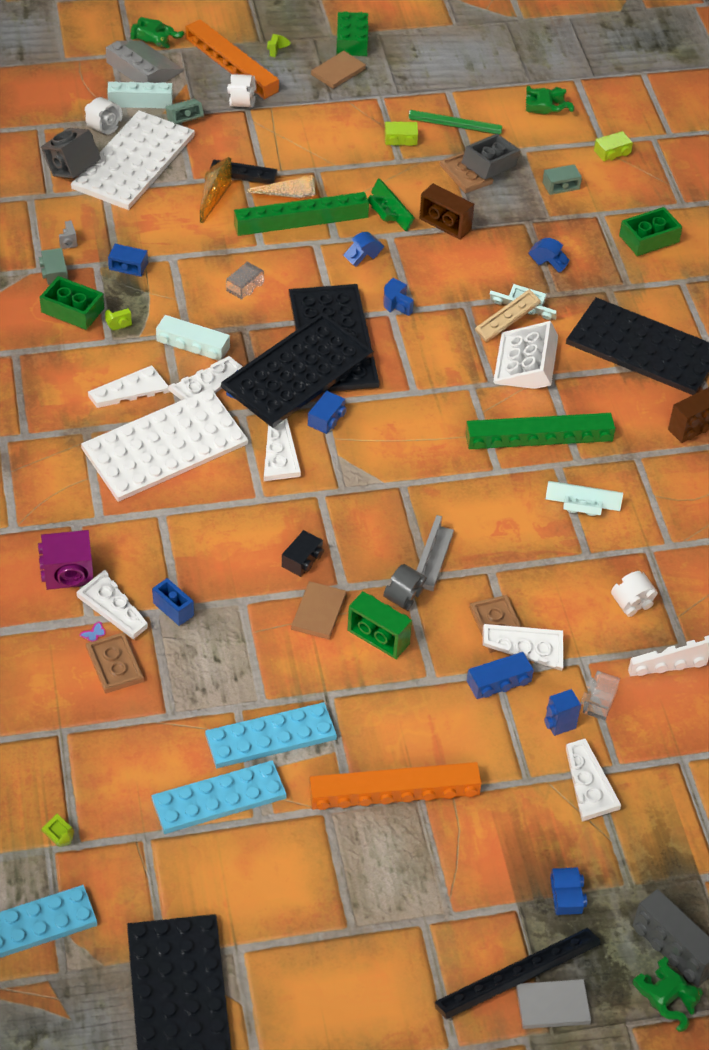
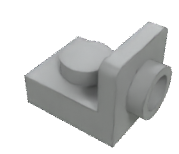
(68, 238)

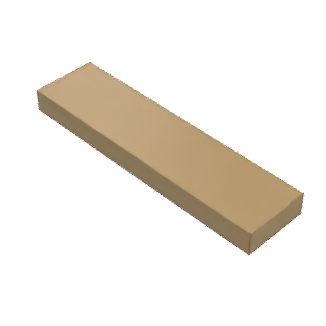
(507, 315)

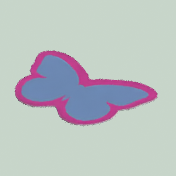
(92, 635)

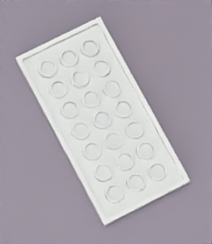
(133, 160)
(164, 444)

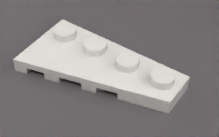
(205, 379)
(281, 456)
(108, 601)
(538, 645)
(672, 658)
(591, 786)

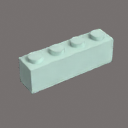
(140, 94)
(193, 338)

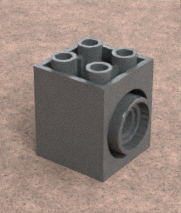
(71, 152)

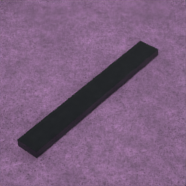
(516, 973)

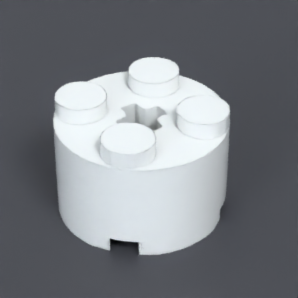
(242, 90)
(103, 115)
(634, 593)

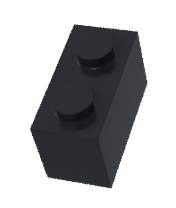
(302, 553)

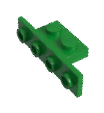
(389, 206)

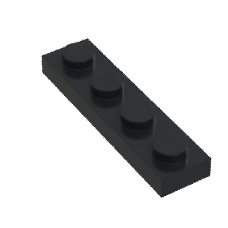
(251, 172)

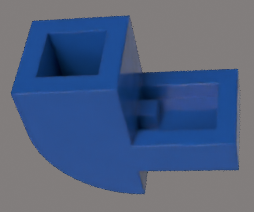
(363, 244)
(549, 250)
(396, 298)

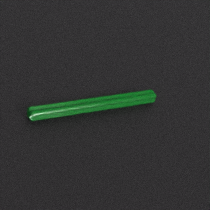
(455, 122)

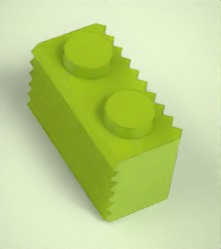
(401, 133)
(613, 146)

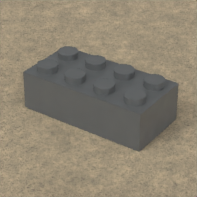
(674, 936)

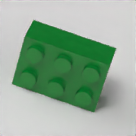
(352, 33)
(650, 231)
(72, 302)
(379, 625)

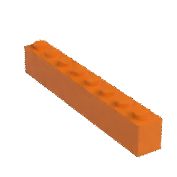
(231, 57)
(394, 785)

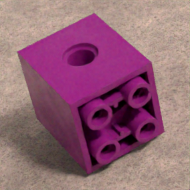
(65, 559)

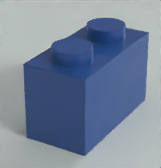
(128, 260)
(326, 412)
(173, 602)
(562, 712)

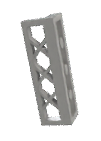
(434, 553)

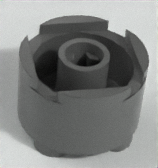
(404, 586)

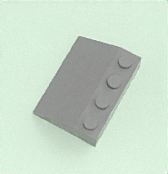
(141, 62)

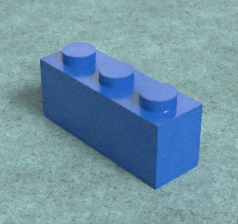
(500, 675)

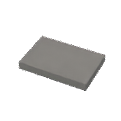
(553, 1004)

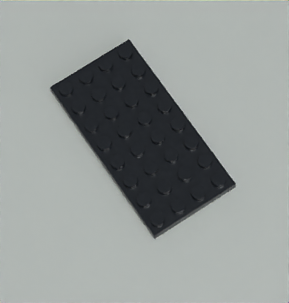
(345, 308)
(642, 345)
(297, 369)
(178, 984)

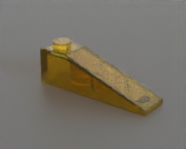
(215, 186)
(296, 188)

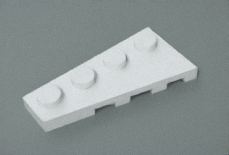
(129, 387)

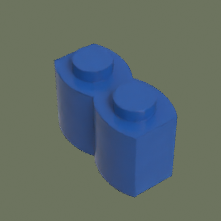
(567, 891)

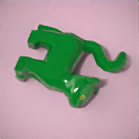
(154, 32)
(541, 100)
(668, 989)

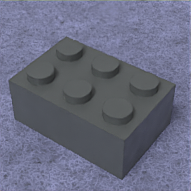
(491, 156)

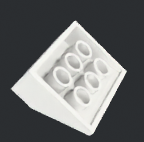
(527, 356)

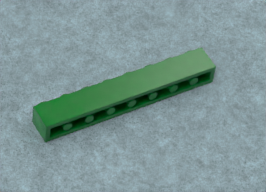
(301, 213)
(540, 431)

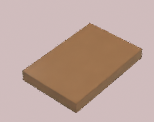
(338, 69)
(462, 176)
(319, 610)
(494, 612)
(114, 662)

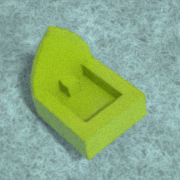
(277, 41)
(118, 319)
(59, 831)

